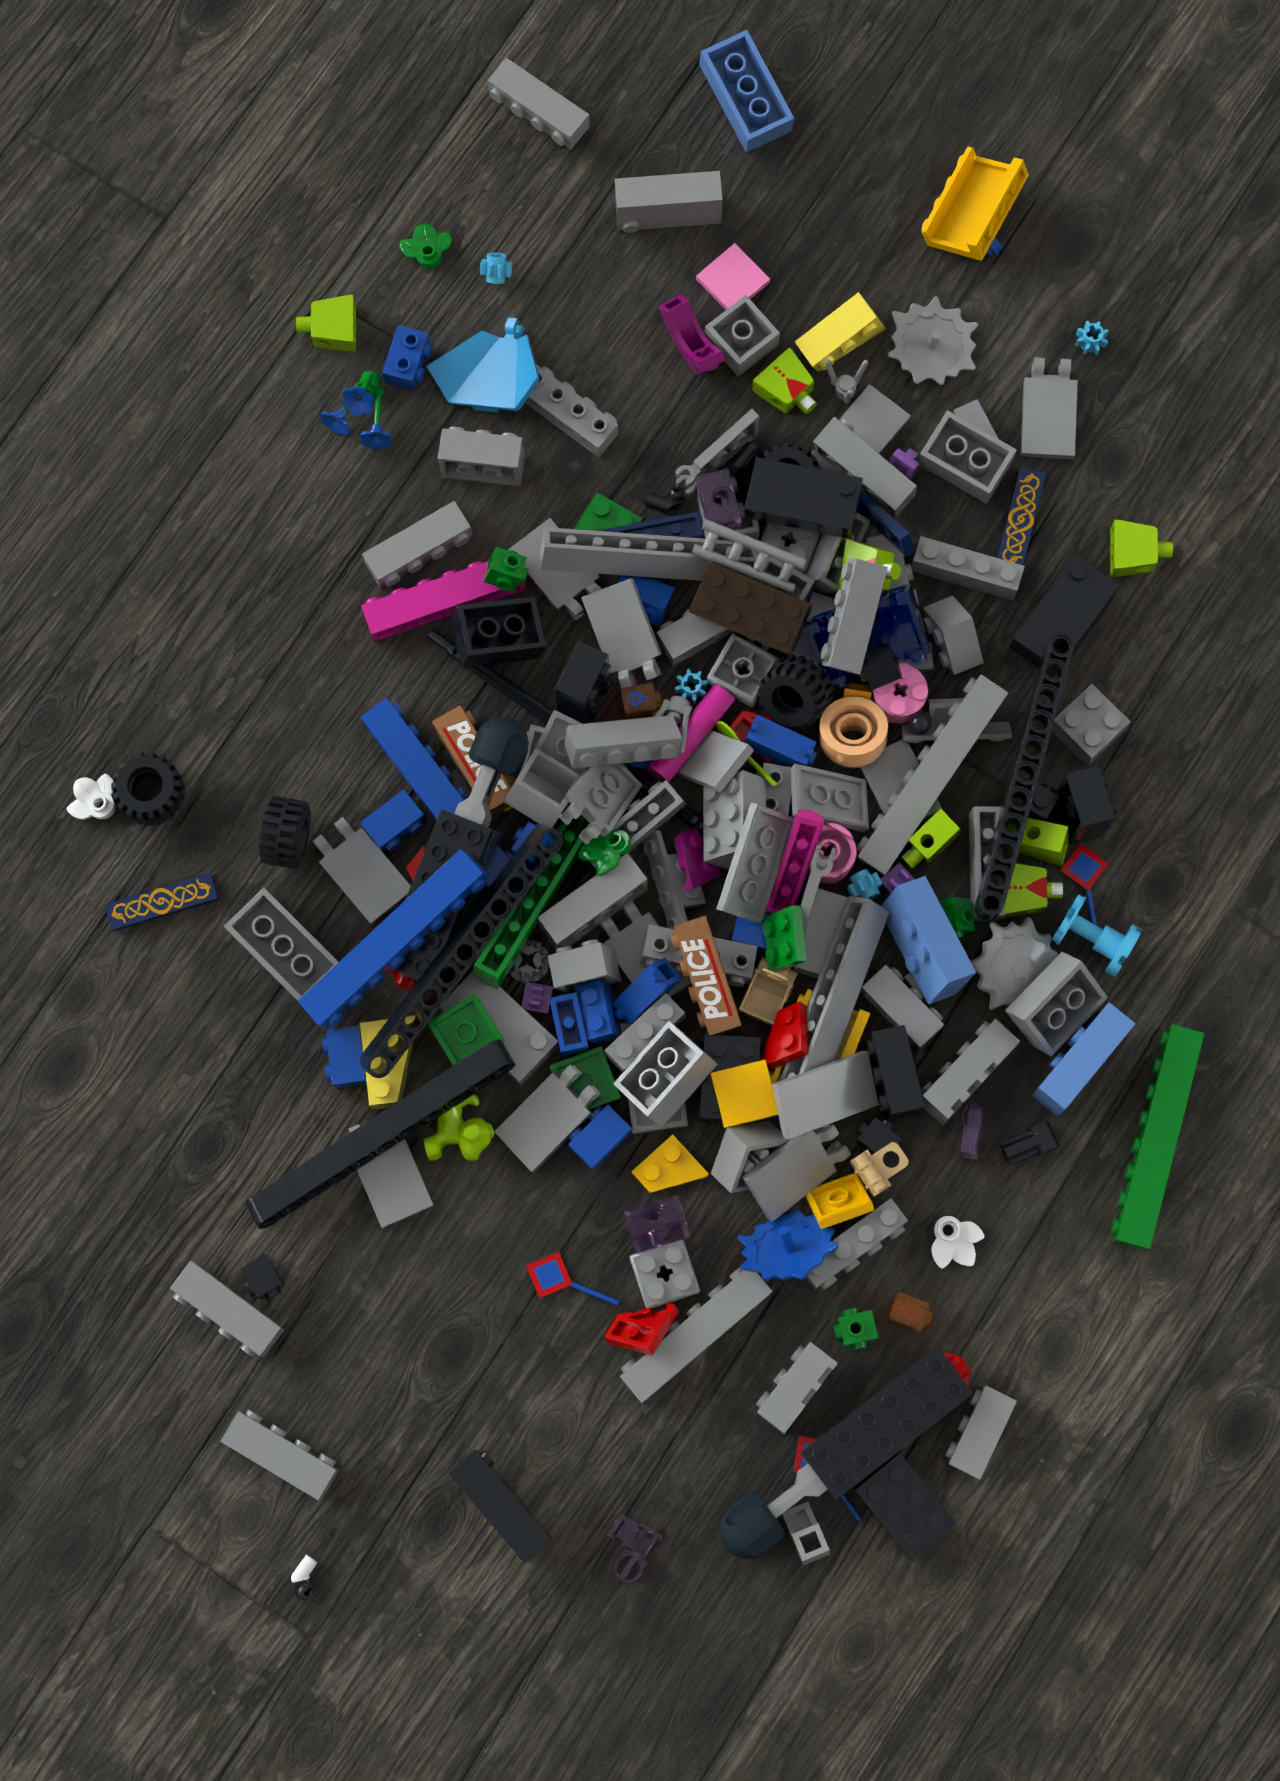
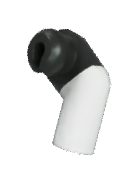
(301, 1579)

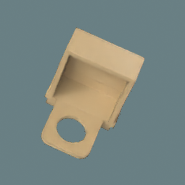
(767, 993)
(874, 1172)

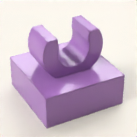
(905, 462)
(895, 877)
(537, 998)

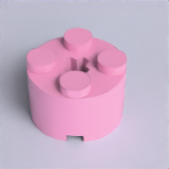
(899, 708)
(840, 838)

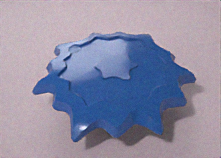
(787, 1247)

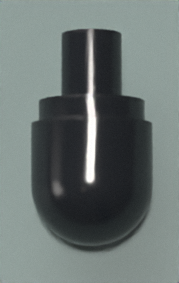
(920, 722)

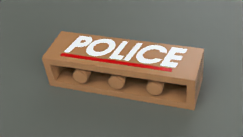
(457, 735)
(706, 974)

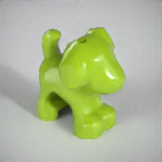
(470, 1135)

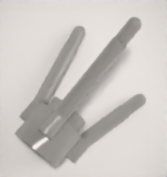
(845, 385)
(680, 709)

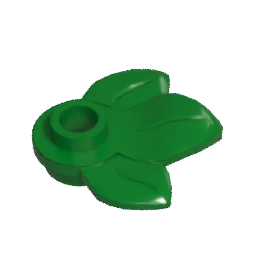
(426, 245)
(606, 850)

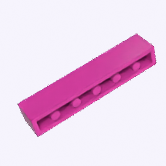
(430, 601)

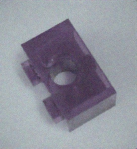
(716, 485)
(657, 1223)

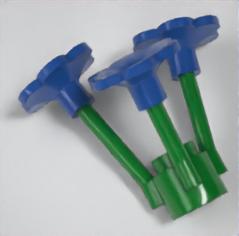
(360, 401)

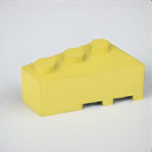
(840, 332)
(389, 1089)

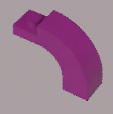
(689, 336)

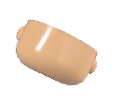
(853, 715)

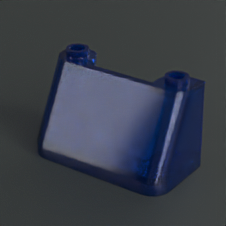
(895, 622)

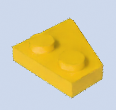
(668, 1167)

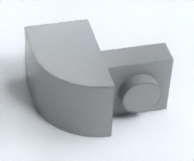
(806, 1533)

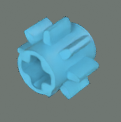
(496, 268)
(1096, 332)
(697, 683)
(865, 885)

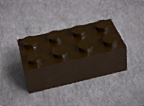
(751, 608)

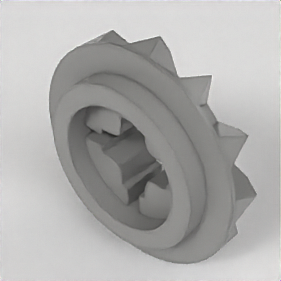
(540, 961)

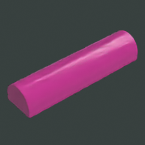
(700, 724)
(795, 860)

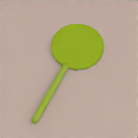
(725, 730)

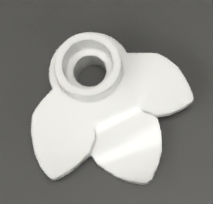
(90, 796)
(956, 1246)

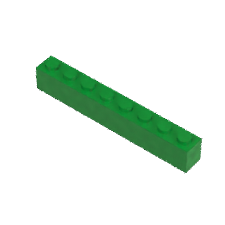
(515, 931)
(1157, 1138)

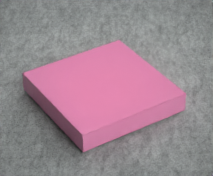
(732, 277)

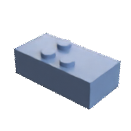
(746, 91)
(927, 940)
(1087, 1053)

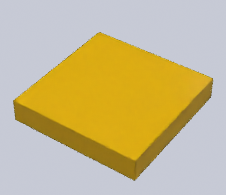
(744, 1094)
(839, 1200)

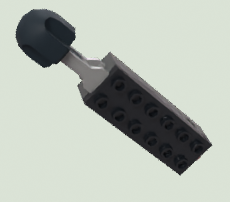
(500, 749)
(853, 1448)

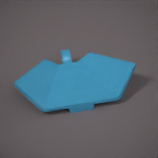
(488, 371)

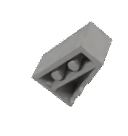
(795, 1386)

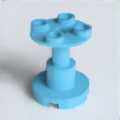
(1105, 940)

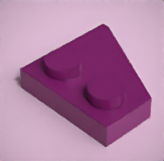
(691, 858)

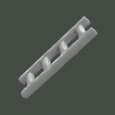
(755, 572)

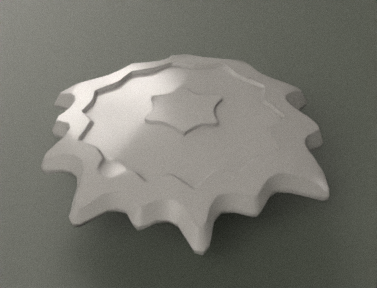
(933, 342)
(1012, 961)

